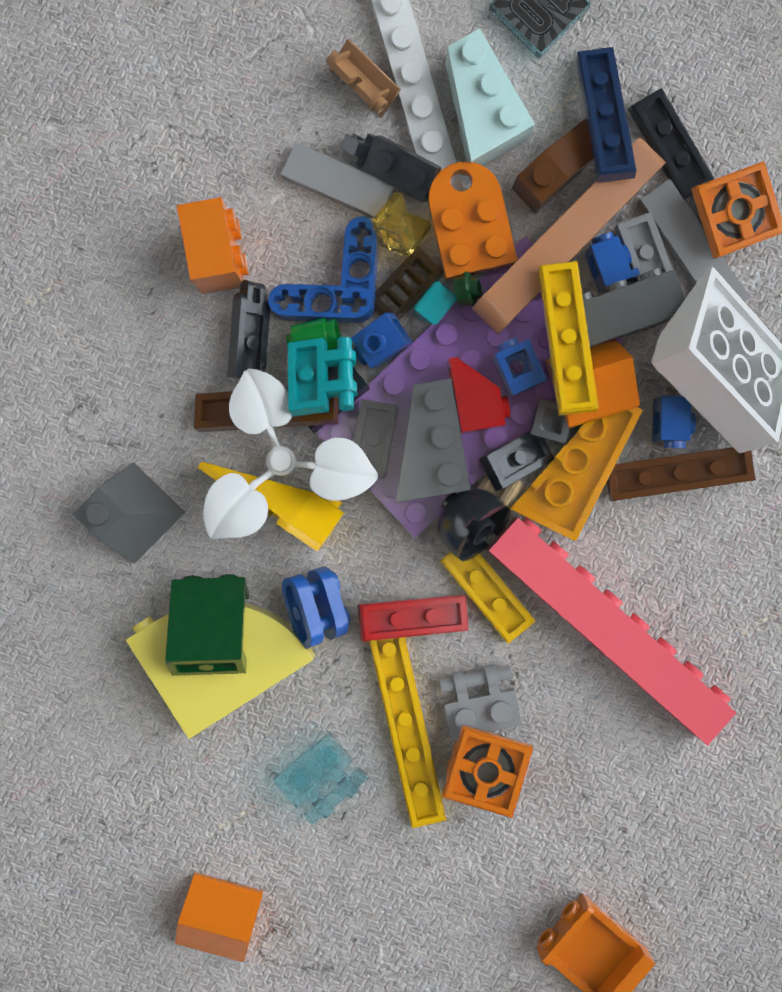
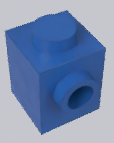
(380, 341)

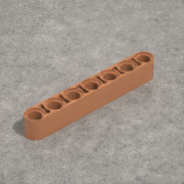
(564, 240)

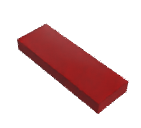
(412, 617)

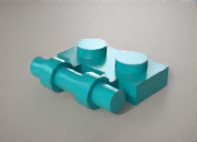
(308, 376)

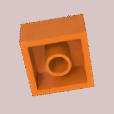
(211, 245)

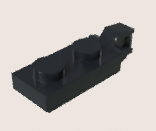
(393, 164)

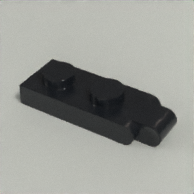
(248, 329)

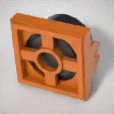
(735, 209)
(486, 770)

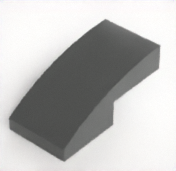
(549, 425)

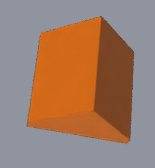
(613, 382)
(218, 917)

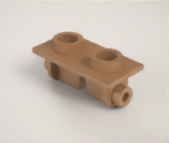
(363, 77)

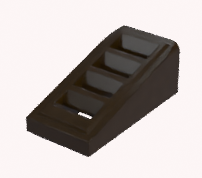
(427, 264)

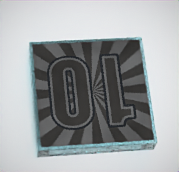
(539, 22)

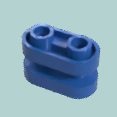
(315, 606)

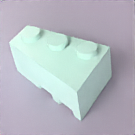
(485, 101)

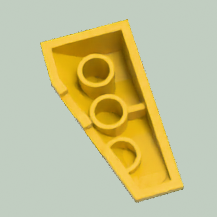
(297, 509)

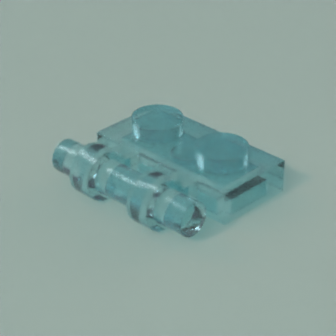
(315, 769)

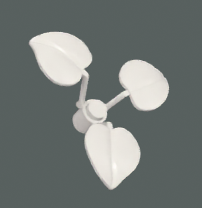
(259, 404)

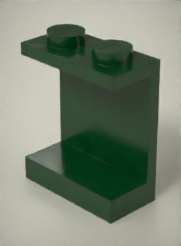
(206, 626)

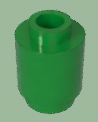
(316, 329)

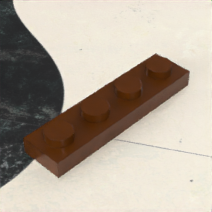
(213, 413)
(680, 473)

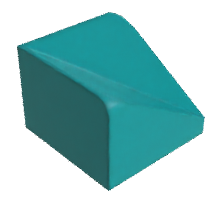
(434, 304)

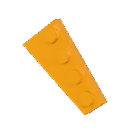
(576, 476)

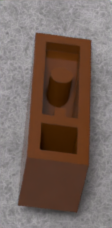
(555, 168)

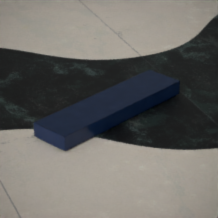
(606, 115)

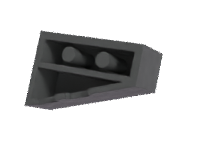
(433, 445)

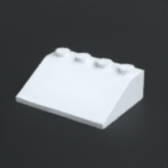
(724, 363)

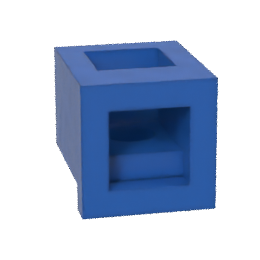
(609, 261)
(531, 373)
(672, 421)

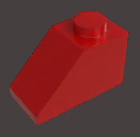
(476, 399)

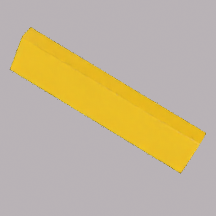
(568, 338)

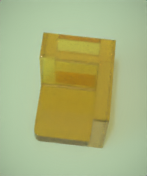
(399, 229)

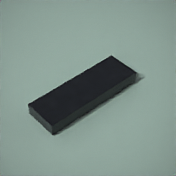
(671, 141)

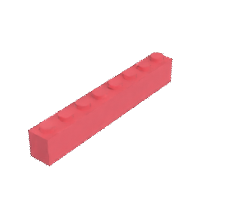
(610, 630)

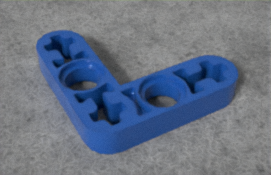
(349, 289)

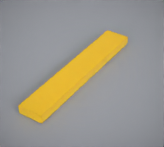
(408, 731)

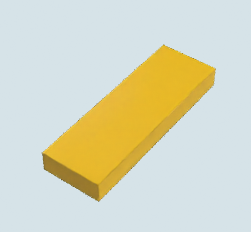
(490, 595)

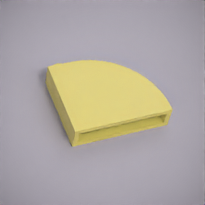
(204, 699)

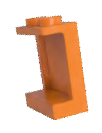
(594, 950)

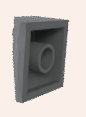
(129, 513)

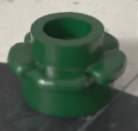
(467, 289)

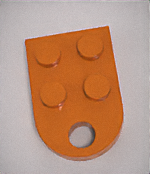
(470, 223)

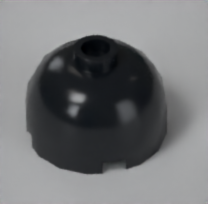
(469, 520)

